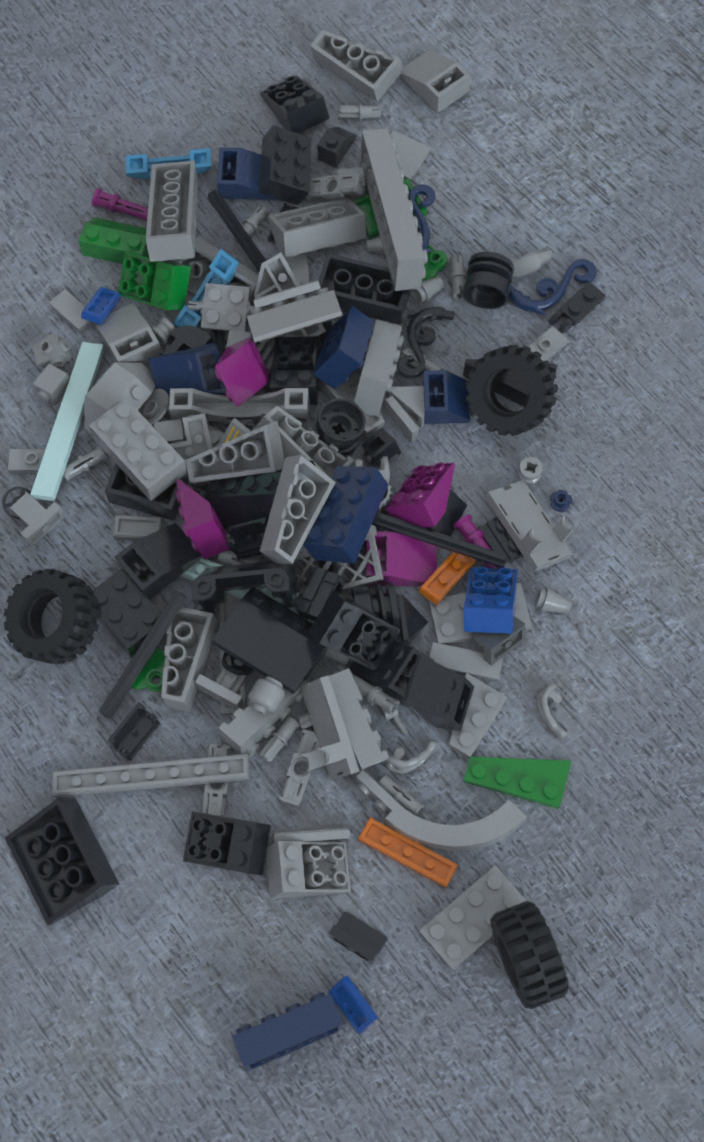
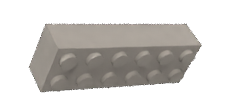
(172, 211)

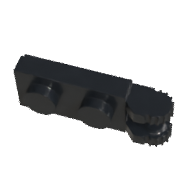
(578, 307)

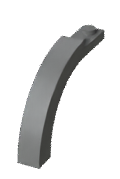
(441, 836)

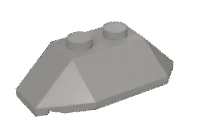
(275, 277)
(120, 381)

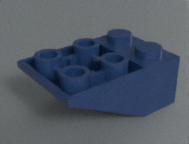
(239, 174)
(188, 369)

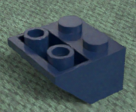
(445, 398)

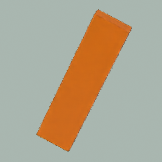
(408, 852)

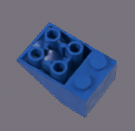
(490, 600)

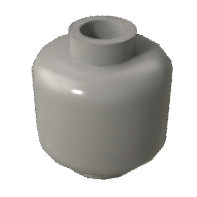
(266, 695)

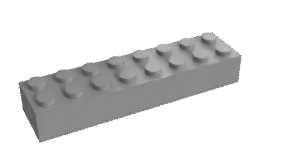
(393, 210)

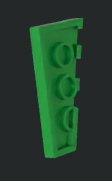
(526, 779)

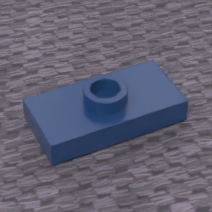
(100, 305)
(353, 1004)

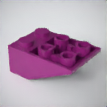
(242, 371)
(423, 495)
(201, 522)
(402, 560)

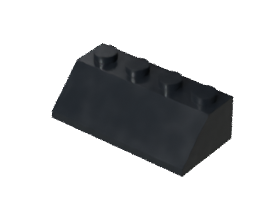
(242, 497)

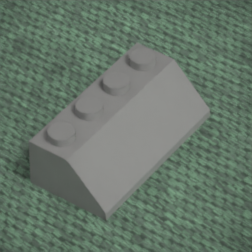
(317, 227)
(200, 269)
(294, 316)

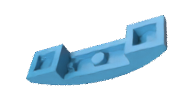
(140, 166)
(221, 272)

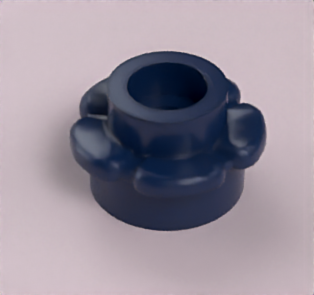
(560, 506)

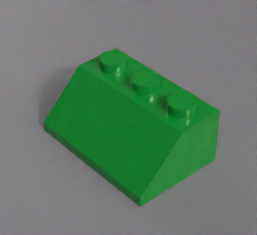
(110, 240)

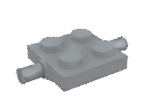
(224, 307)

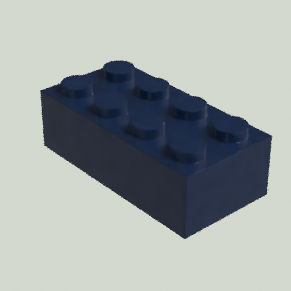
(346, 514)
(288, 1031)

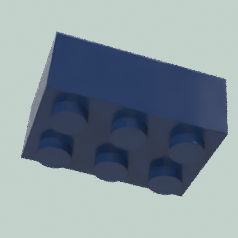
(344, 348)

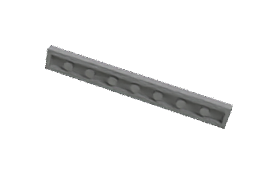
(150, 775)

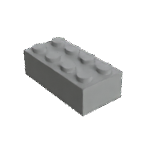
(138, 449)

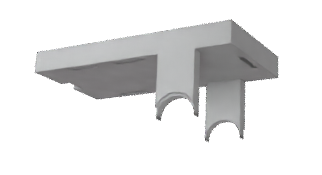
(530, 525)
(330, 731)

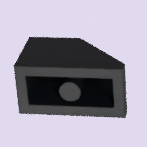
(334, 145)

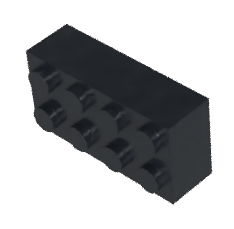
(364, 287)

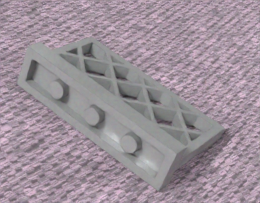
(304, 554)

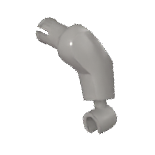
(530, 262)

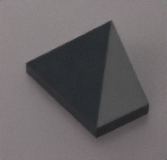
(410, 622)

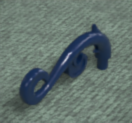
(423, 226)
(558, 290)

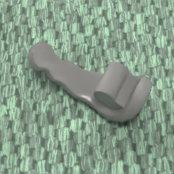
(551, 698)
(398, 764)

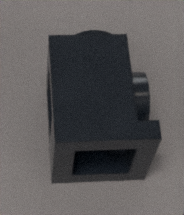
(380, 445)

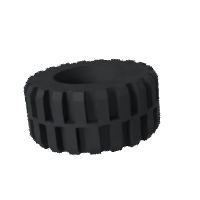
(485, 402)
(26, 612)
(529, 954)

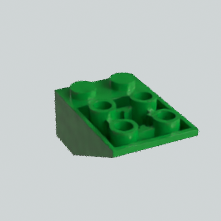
(155, 281)

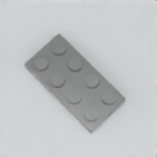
(449, 617)
(466, 921)

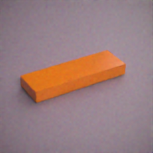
(446, 577)

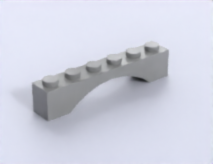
(218, 407)

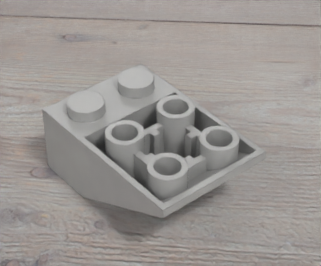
(436, 79)
(129, 336)
(307, 869)

